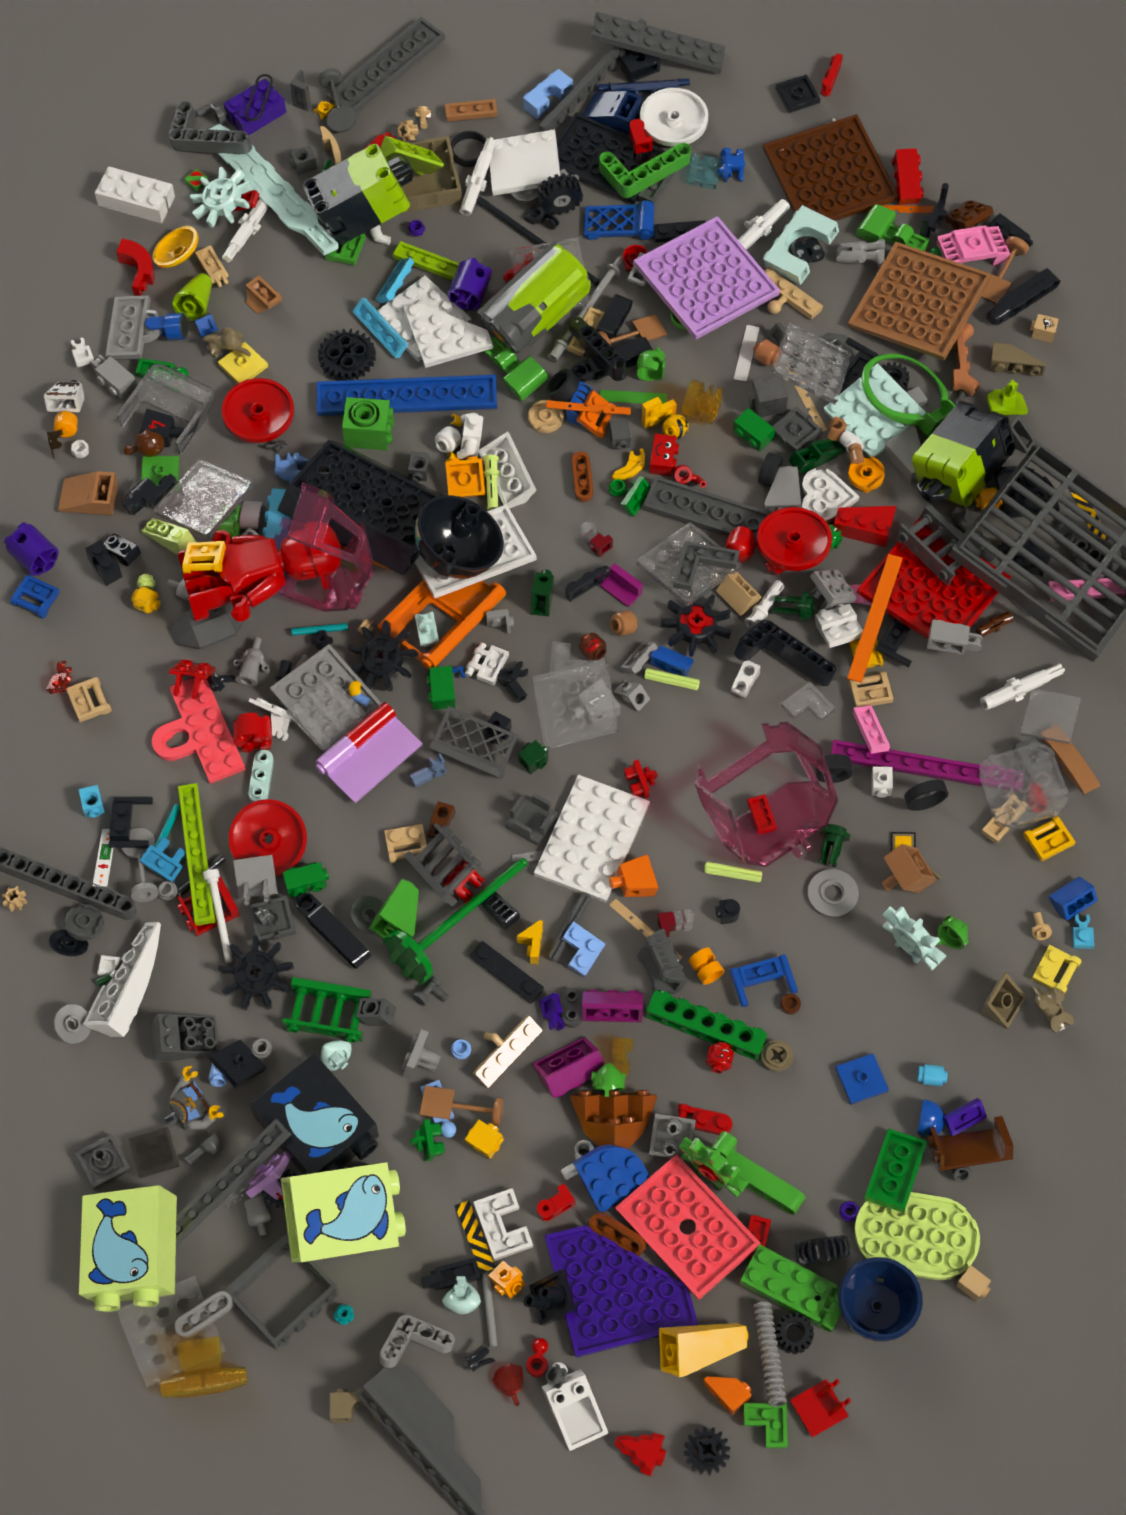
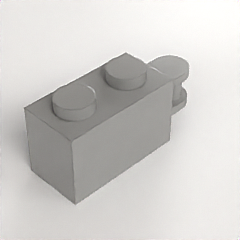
(113, 376)
(952, 638)

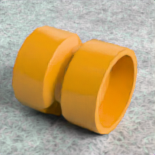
(705, 964)

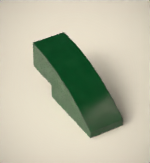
(816, 454)

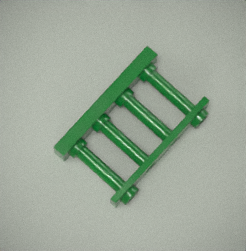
(321, 991)

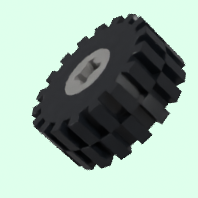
(559, 194)

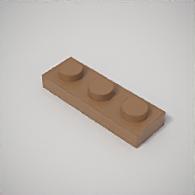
(471, 110)

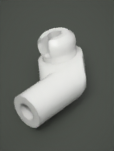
(379, 237)

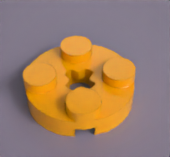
(867, 483)

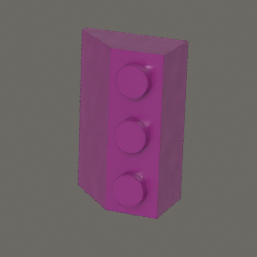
(612, 1006)
(568, 1067)

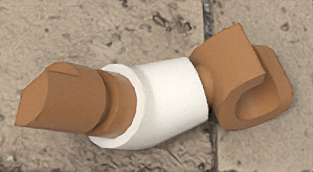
(849, 440)

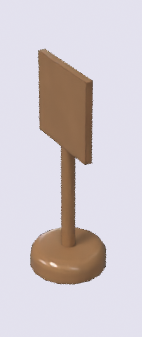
(997, 286)
(646, 327)
(439, 1103)

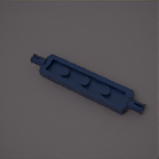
(651, 86)

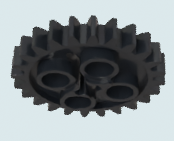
(347, 354)

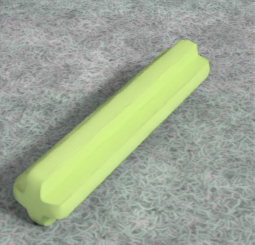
(673, 679)
(733, 872)

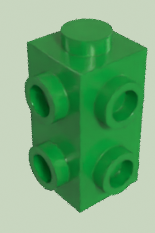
(305, 879)

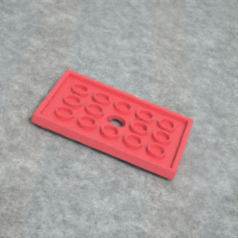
(680, 1195)

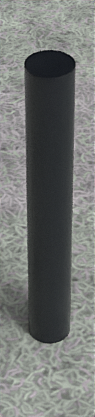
(212, 865)

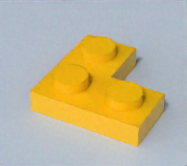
(655, 412)

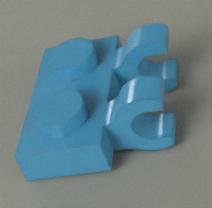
(161, 863)

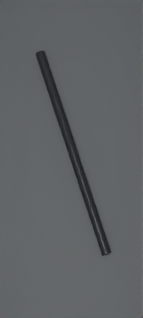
(521, 229)

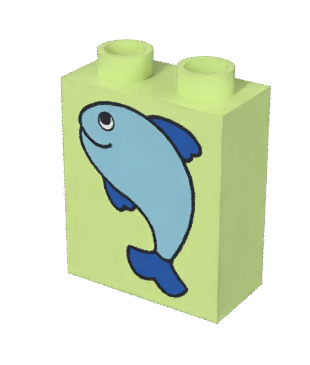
(342, 1212)
(128, 1247)

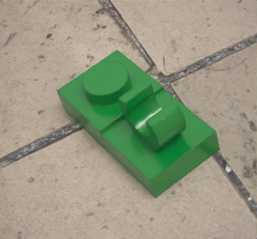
(636, 496)

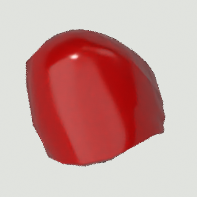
(743, 541)

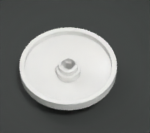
(674, 116)

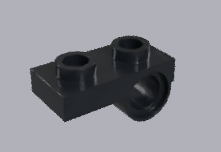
(122, 548)

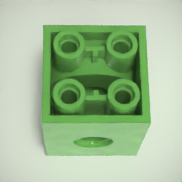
(367, 423)

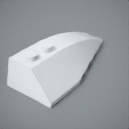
(122, 996)

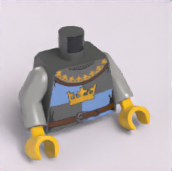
(190, 1105)

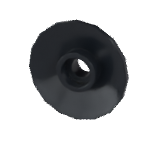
(66, 945)

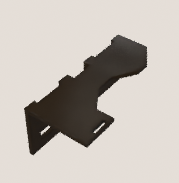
(55, 444)

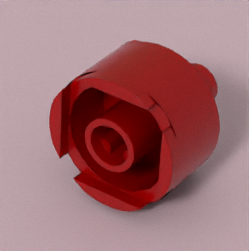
(252, 732)

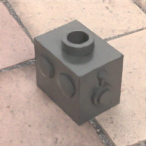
(376, 1012)

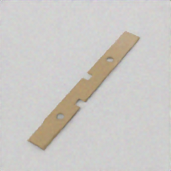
(809, 404)
(636, 922)

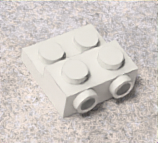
(838, 625)

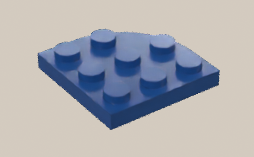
(610, 1174)

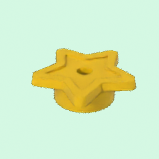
(324, 106)

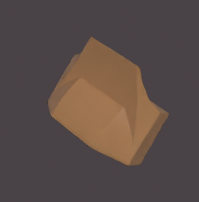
(261, 295)

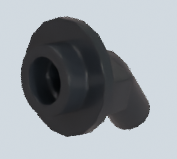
(217, 682)

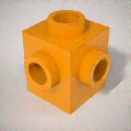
(507, 1280)

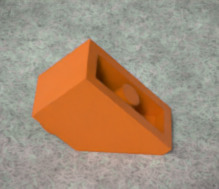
(729, 1392)

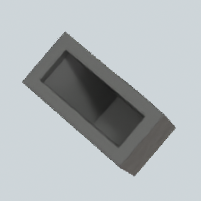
(1023, 437)

